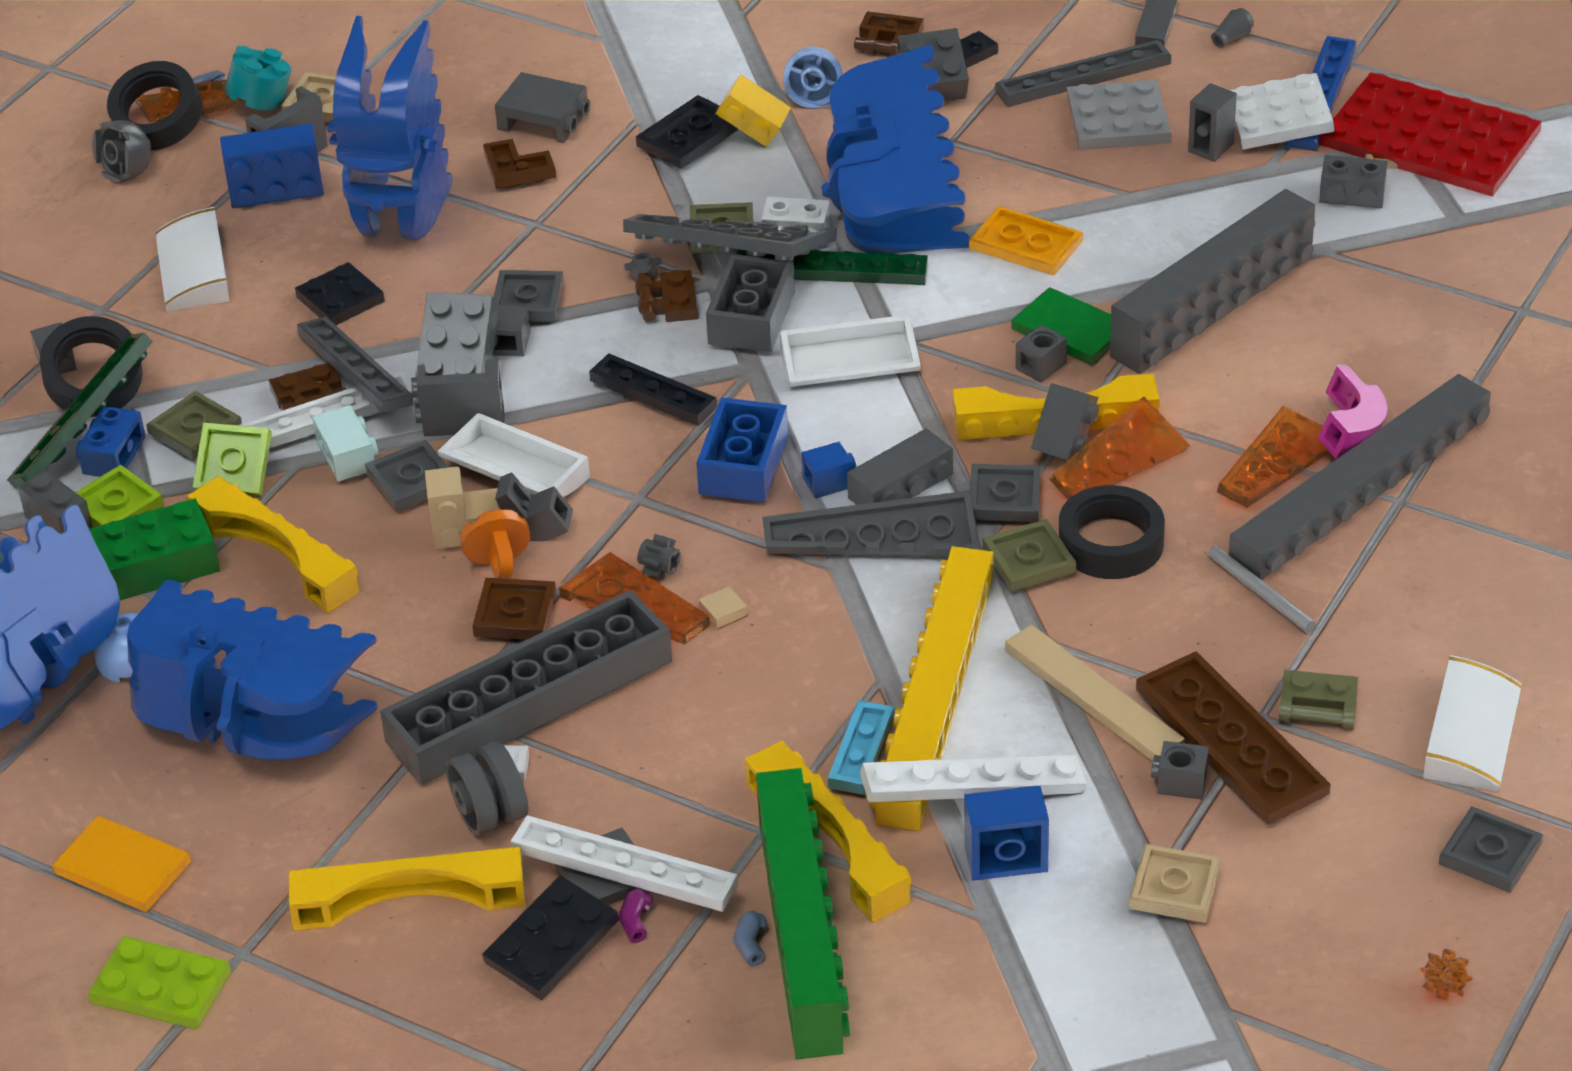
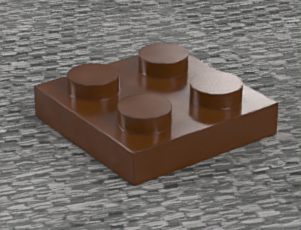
(513, 608)

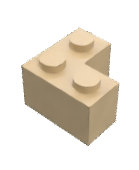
(453, 508)

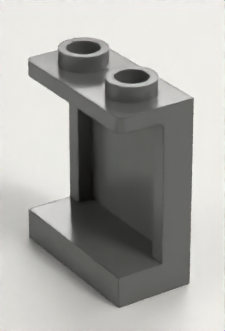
(543, 103)
(304, 111)
(454, 399)

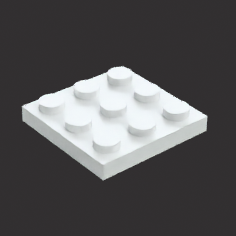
(1281, 111)

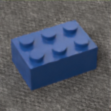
(271, 165)
(742, 449)

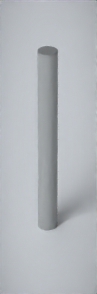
(1261, 589)

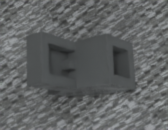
(545, 511)

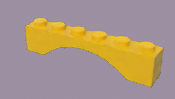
(994, 414)
(229, 512)
(875, 879)
(331, 893)

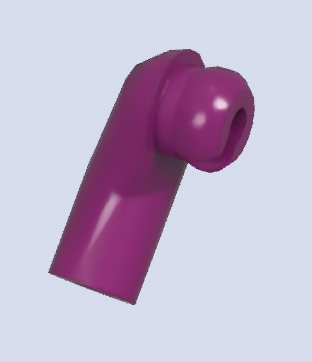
(635, 903)

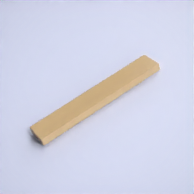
(1091, 691)

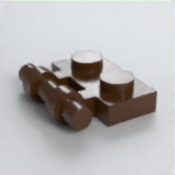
(885, 27)
(677, 296)
(305, 386)

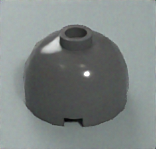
(121, 149)

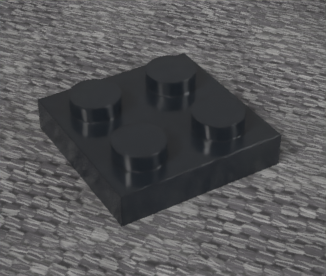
(340, 294)

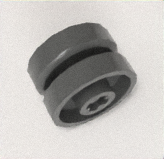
(486, 787)

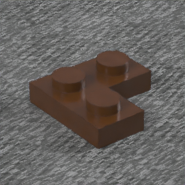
(511, 169)

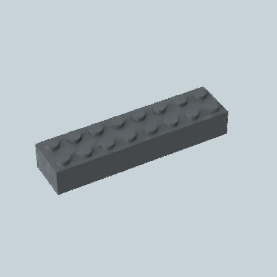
(1211, 281)
(527, 685)

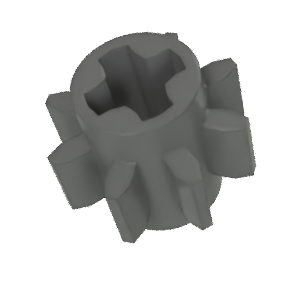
(659, 556)

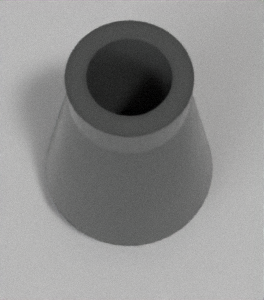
(1234, 26)

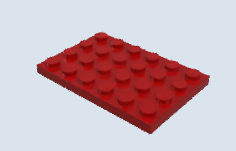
(1432, 133)

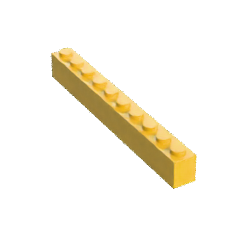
(937, 673)

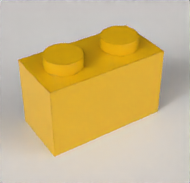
(753, 110)

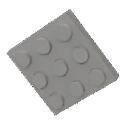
(1118, 114)

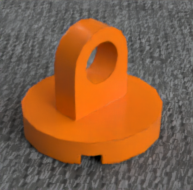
(495, 540)

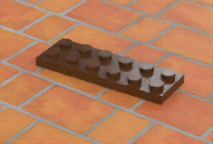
(1239, 739)

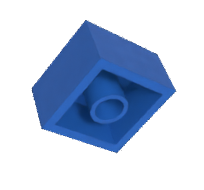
(1006, 832)

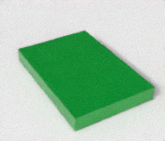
(1082, 324)

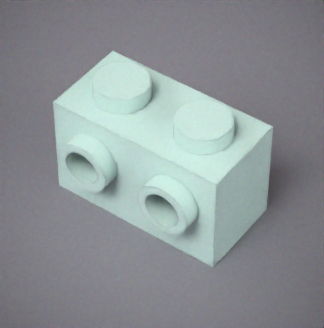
(344, 442)

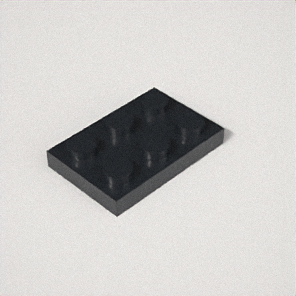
(686, 132)
(550, 937)

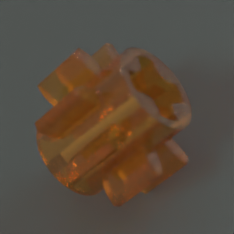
(1435, 974)

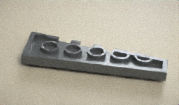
(888, 528)

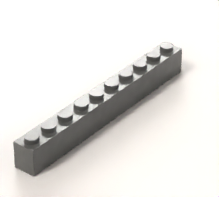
(1359, 476)

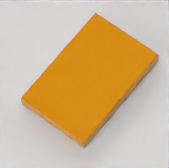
(1026, 240)
(122, 863)

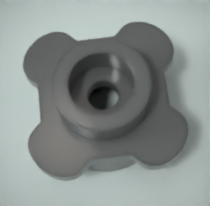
(642, 264)

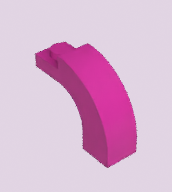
(1360, 412)

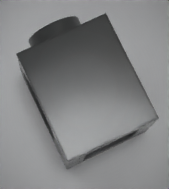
(1041, 353)
(1181, 769)

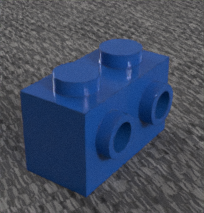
(110, 441)

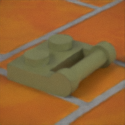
(1318, 698)

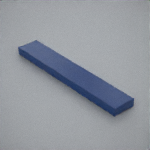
(1331, 71)

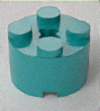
(258, 77)

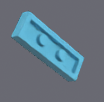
(860, 745)

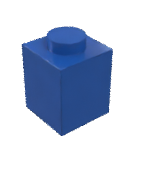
(826, 469)

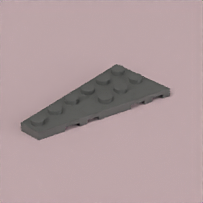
(753, 237)

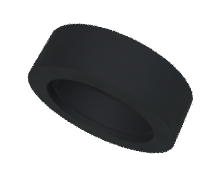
(151, 76)
(75, 333)
(1112, 502)

